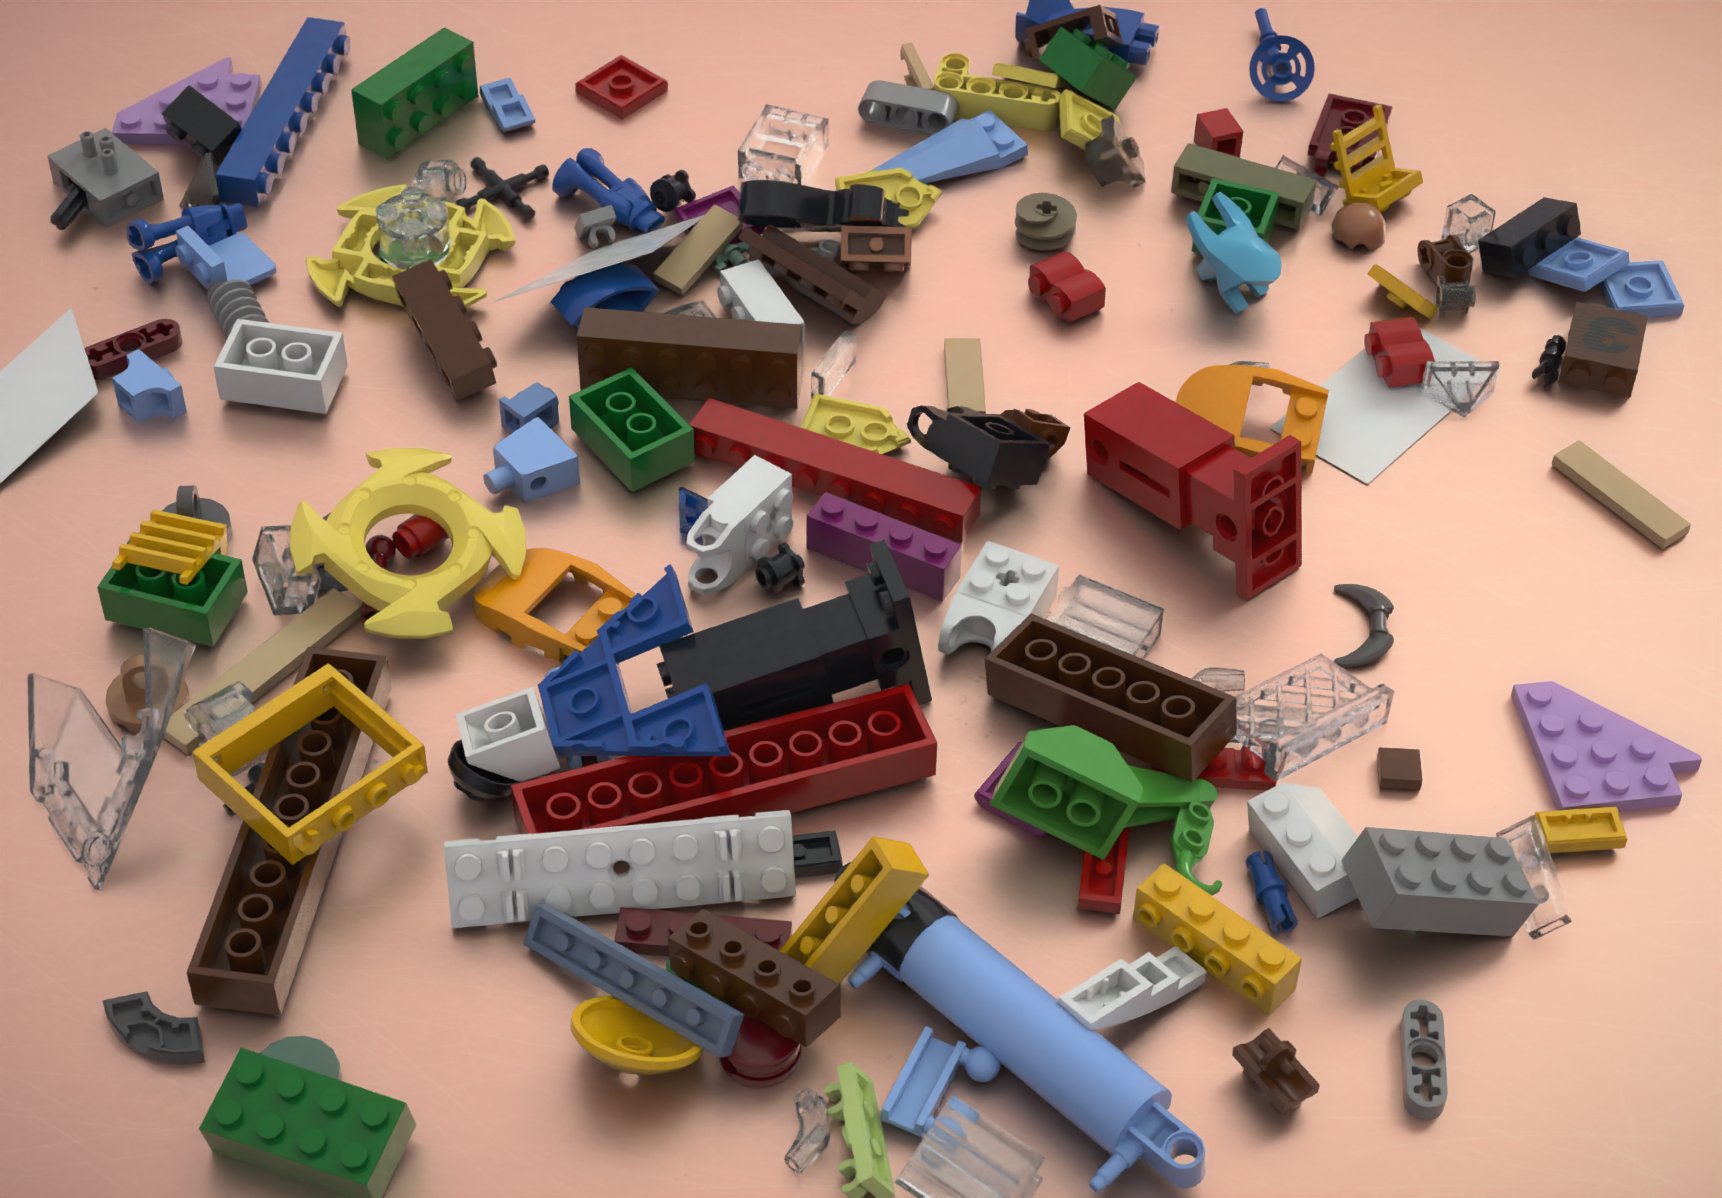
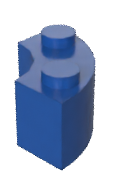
(612, 287)

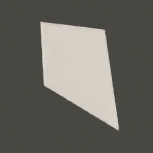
(609, 255)
(42, 391)

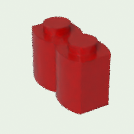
(1067, 286)
(1398, 351)

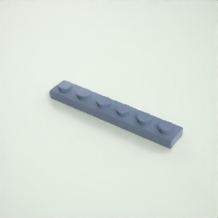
(634, 980)

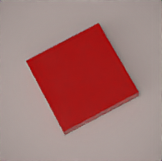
(621, 86)

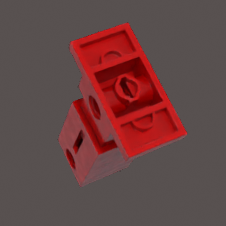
(1195, 476)

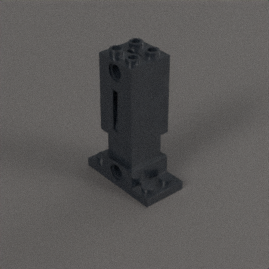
(801, 657)

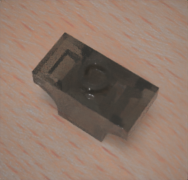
(1115, 156)

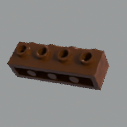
(445, 330)
(754, 977)

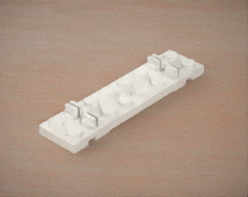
(573, 870)

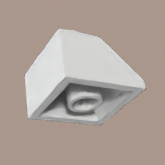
(509, 737)

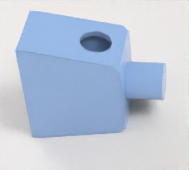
(533, 463)

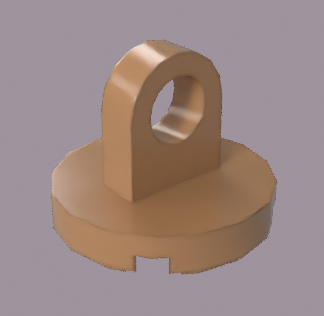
(127, 694)

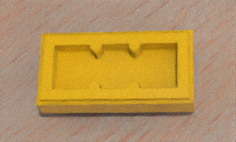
(1401, 293)
(1582, 829)

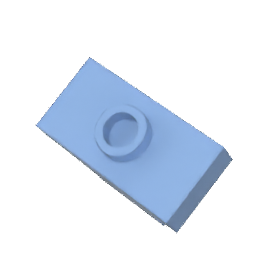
(148, 389)

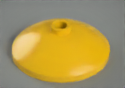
(629, 1038)

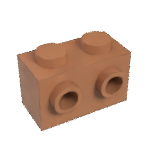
(876, 246)

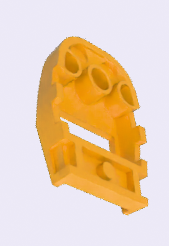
(1222, 397)
(507, 602)

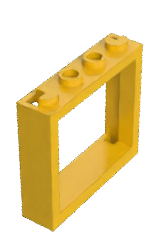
(282, 718)

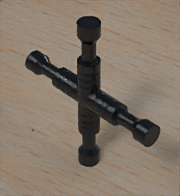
(503, 188)

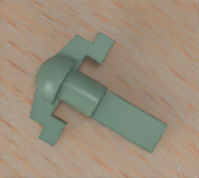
(731, 254)

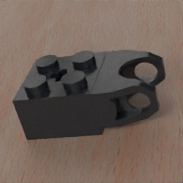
(982, 445)

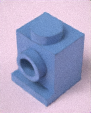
(527, 405)

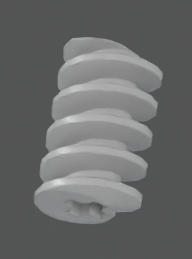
(234, 301)

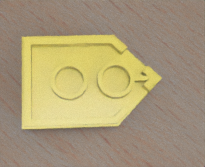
(899, 188)
(854, 423)

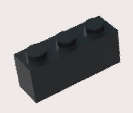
(1529, 237)

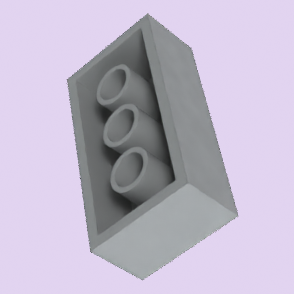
(1439, 882)

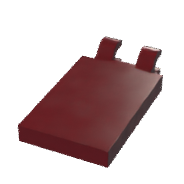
(1345, 115)

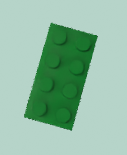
(415, 92)
(308, 1126)

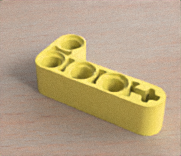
(1011, 101)

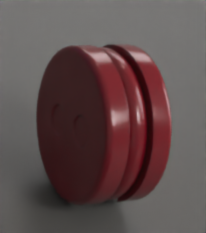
(761, 1055)

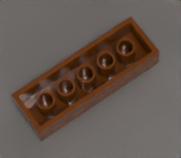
(694, 355)
(1112, 695)

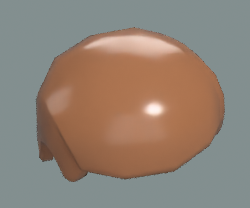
(1359, 225)

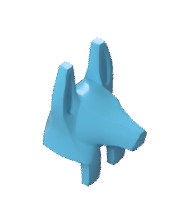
(1234, 254)

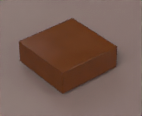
(1399, 768)

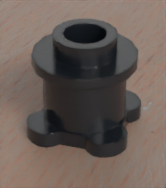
(672, 191)
(780, 569)

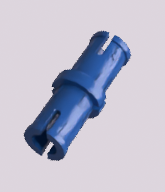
(1271, 892)

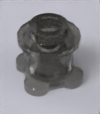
(1453, 296)

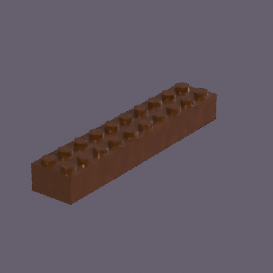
(262, 899)

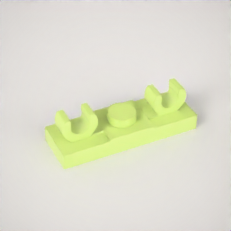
(861, 1133)

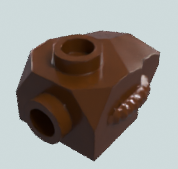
(1042, 425)

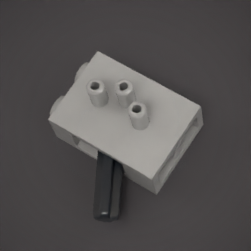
(102, 179)

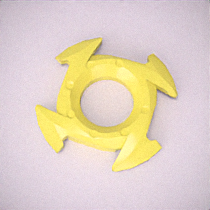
(361, 270)
(403, 485)

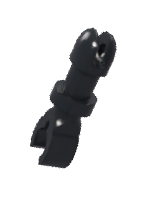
(1550, 360)

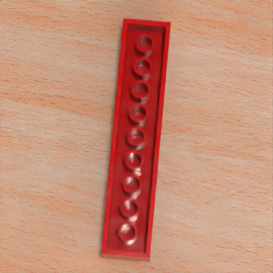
(771, 767)

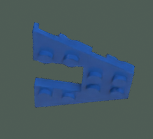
(589, 701)

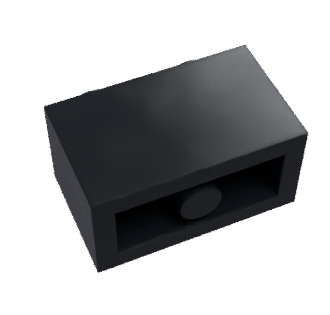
(201, 125)

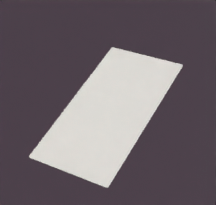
(1373, 423)

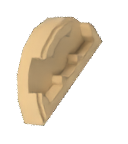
(917, 73)

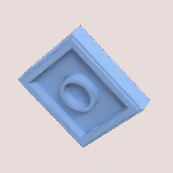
(1581, 264)
(1643, 290)

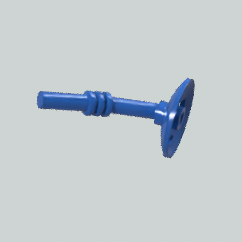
(1281, 68)

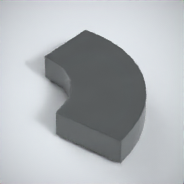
(152, 1032)

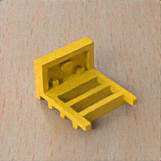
(1379, 180)
(173, 544)

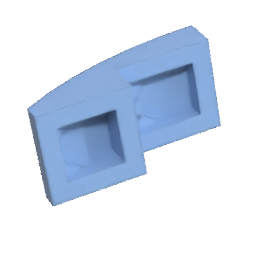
(506, 105)

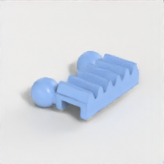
(927, 1079)

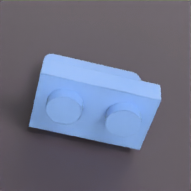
(223, 261)

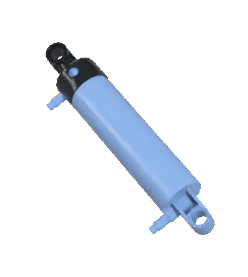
(1035, 1040)

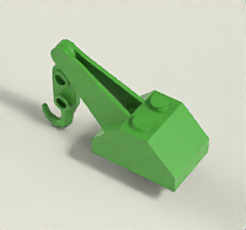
(1089, 794)

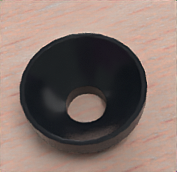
(475, 781)

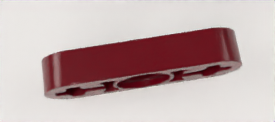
(163, 338)

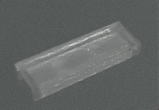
(1536, 862)

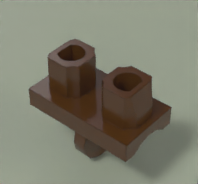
(1276, 1071)

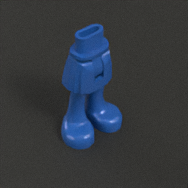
(627, 197)
(209, 222)

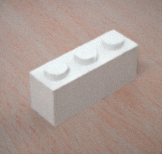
(755, 296)

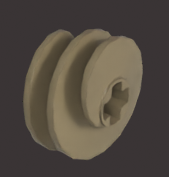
(1044, 221)

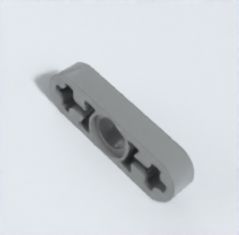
(1415, 1074)

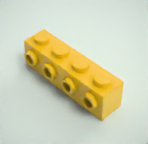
(857, 908)
(1217, 938)

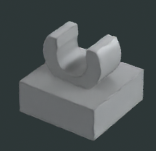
(596, 222)

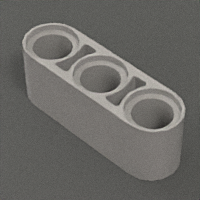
(907, 107)

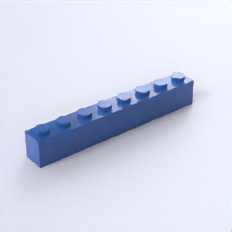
(282, 112)

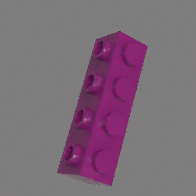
(847, 529)

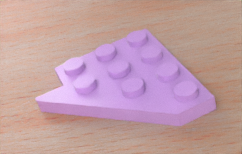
(231, 92)
(1596, 754)

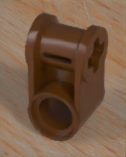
(1445, 258)

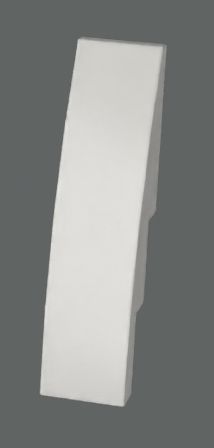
(1132, 989)

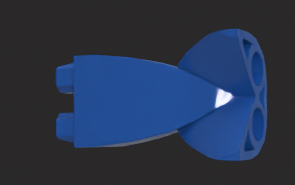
(1136, 35)

